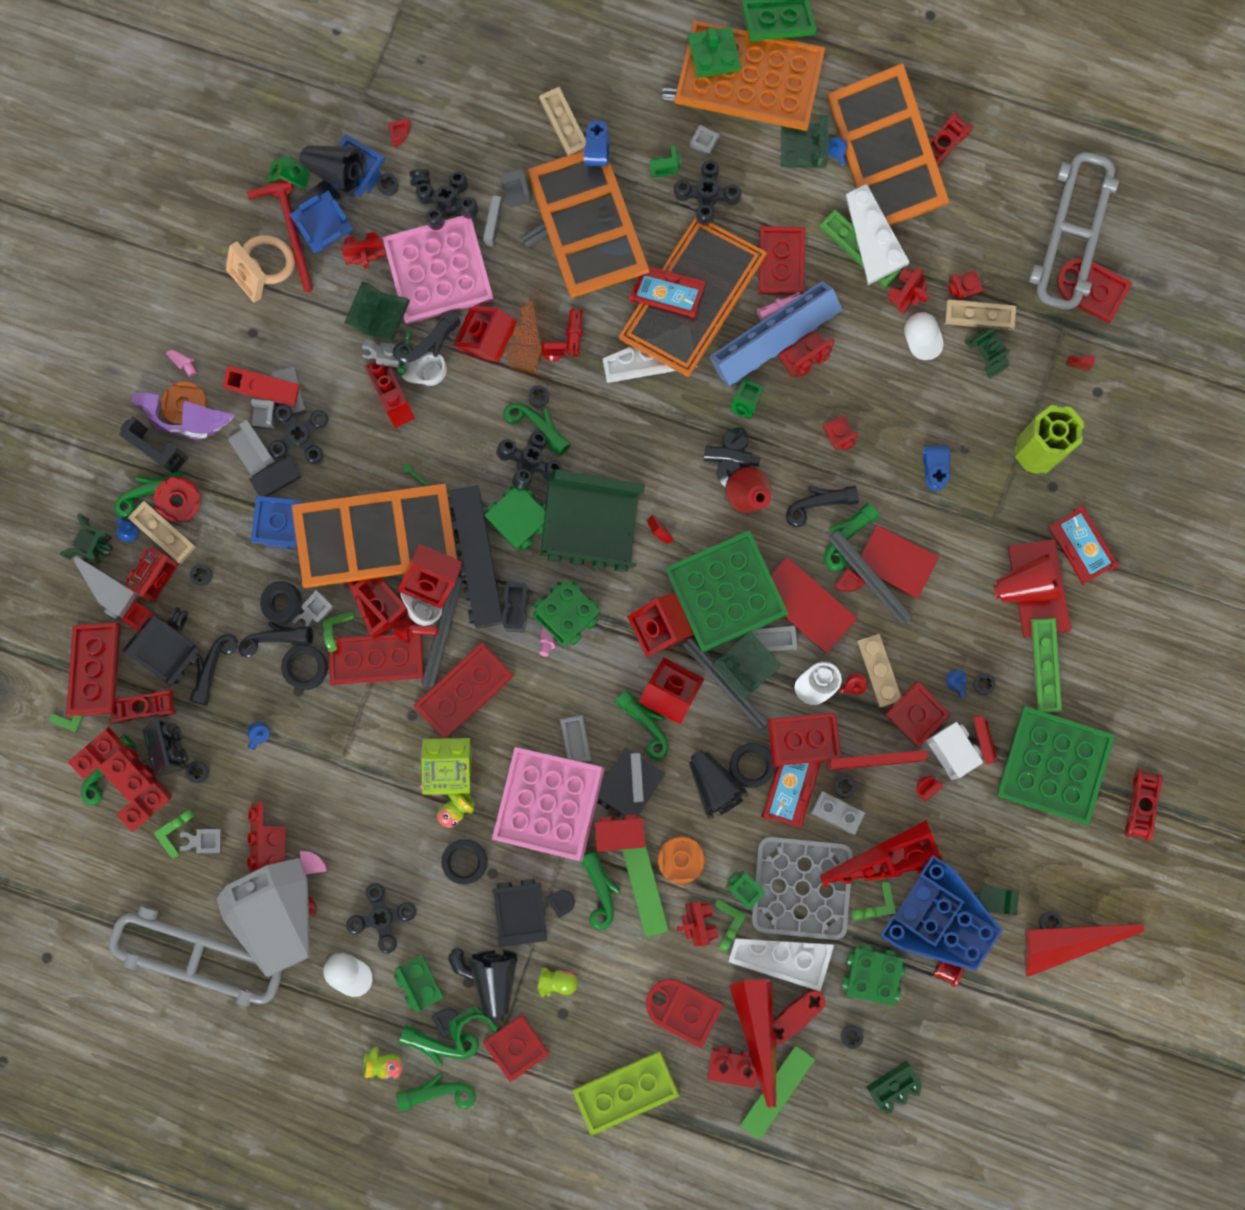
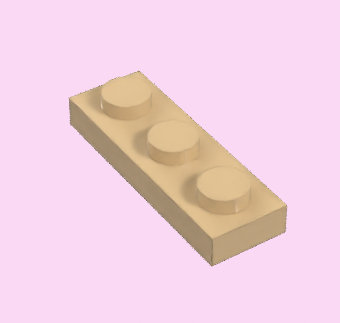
(563, 121)
(980, 314)
(162, 532)
(879, 670)

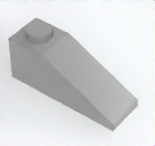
(107, 591)

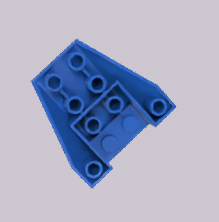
(943, 920)

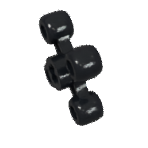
(707, 192)
(447, 200)
(304, 442)
(527, 460)
(383, 928)

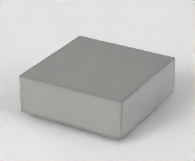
(704, 140)

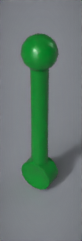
(402, 370)
(408, 470)

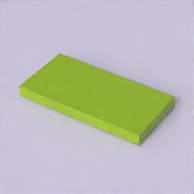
(625, 1092)

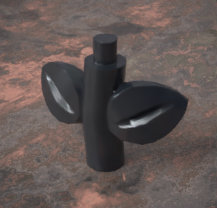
(732, 454)

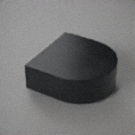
(562, 902)
(442, 1020)

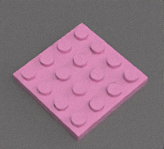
(438, 269)
(548, 804)

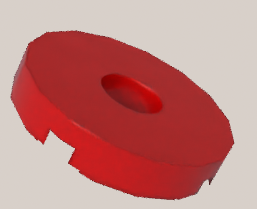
(183, 487)

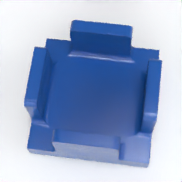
(374, 162)
(321, 222)
(274, 522)

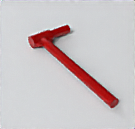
(281, 190)

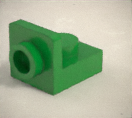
(666, 166)
(747, 398)
(744, 889)

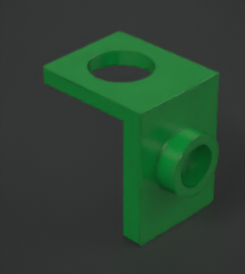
(289, 171)

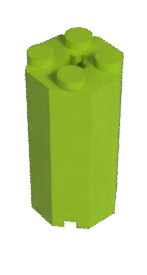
(1049, 439)

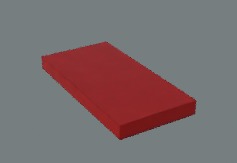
(1023, 554)
(811, 607)
(376, 659)
(93, 669)
(463, 691)
(876, 760)

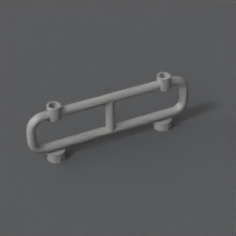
(1040, 275)
(147, 918)

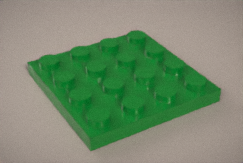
(726, 591)
(1055, 765)

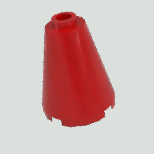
(748, 490)
(1029, 583)

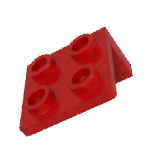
(805, 353)

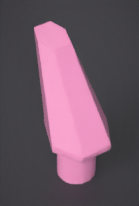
(182, 361)
(547, 641)

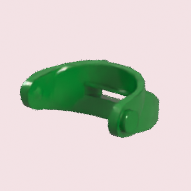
(458, 1022)

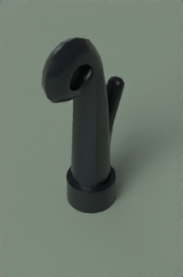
(435, 339)
(823, 498)
(302, 636)
(205, 671)

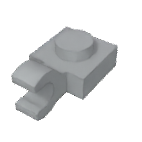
(382, 353)

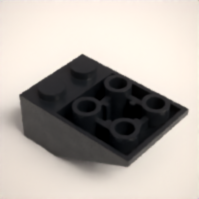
(164, 747)

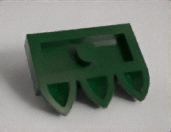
(894, 1087)

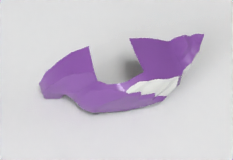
(197, 420)

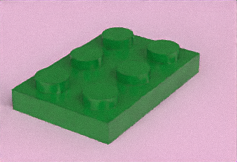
(777, 19)

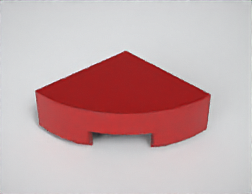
(399, 131)
(1081, 363)
(659, 529)
(849, 582)

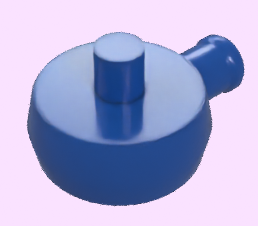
(837, 149)
(127, 530)
(956, 682)
(257, 733)

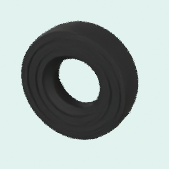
(268, 598)

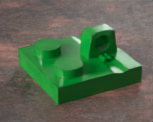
(714, 52)

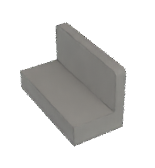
(251, 449)

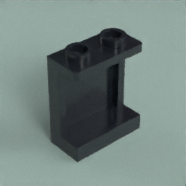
(171, 458)
(161, 650)
(618, 786)
(519, 913)

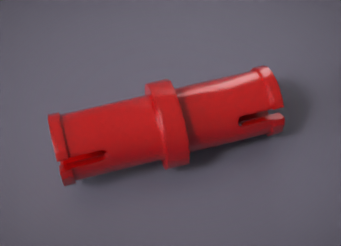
(574, 333)

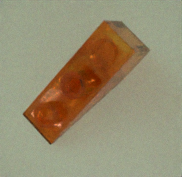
(527, 349)

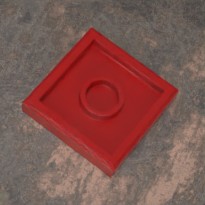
(917, 714)
(985, 739)
(516, 1047)

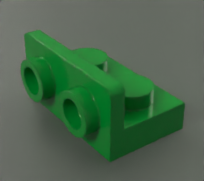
(418, 983)

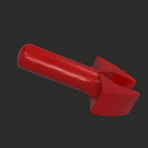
(406, 627)

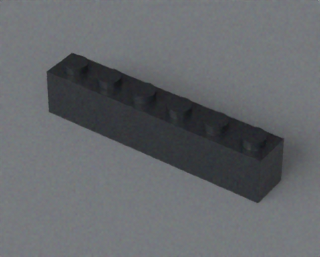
(477, 557)

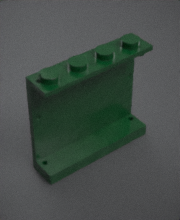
(590, 520)

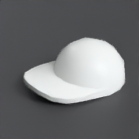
(923, 336)
(426, 370)
(420, 611)
(818, 683)
(347, 974)

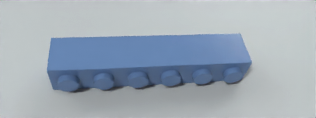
(776, 333)

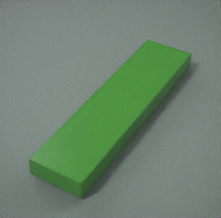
(844, 235)
(1046, 665)
(645, 891)
(787, 1079)

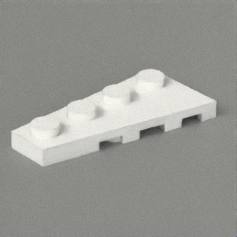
(876, 241)
(632, 364)
(789, 961)

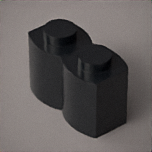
(516, 599)

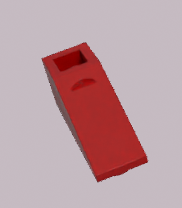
(260, 385)
(390, 394)

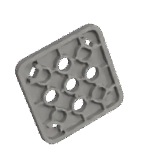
(781, 905)

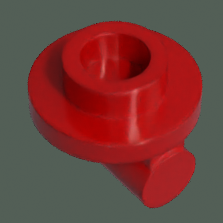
(553, 350)
(928, 787)

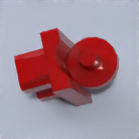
(363, 251)
(912, 292)
(695, 926)

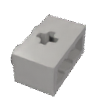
(837, 813)

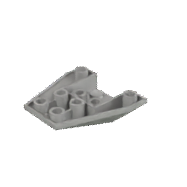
(270, 915)

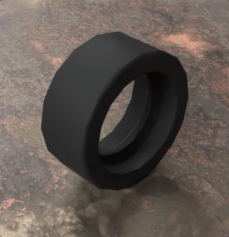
(293, 653)
(752, 747)
(446, 862)

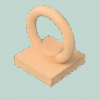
(248, 272)

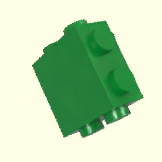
(517, 517)
(566, 612)
(873, 975)

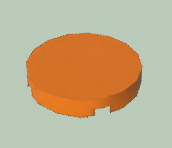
(174, 398)
(681, 860)

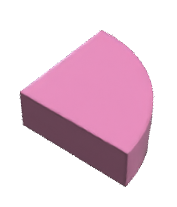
(312, 863)

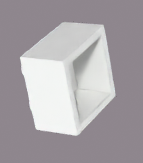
(955, 750)

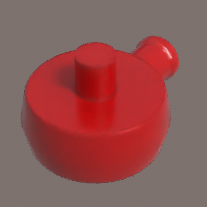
(855, 684)

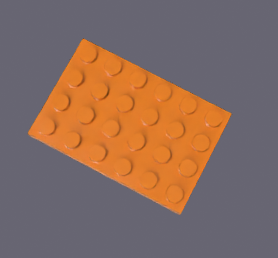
(773, 85)

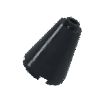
(336, 165)
(715, 785)
(494, 980)

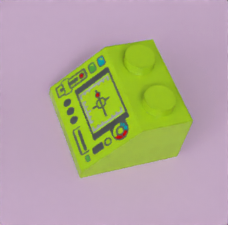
(446, 766)

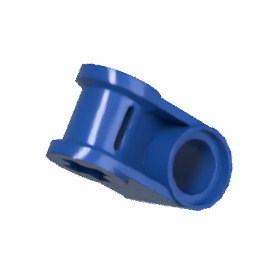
(597, 145)
(936, 462)

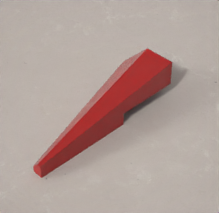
(377, 605)
(899, 854)
(1059, 945)
(755, 1011)

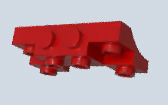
(126, 773)

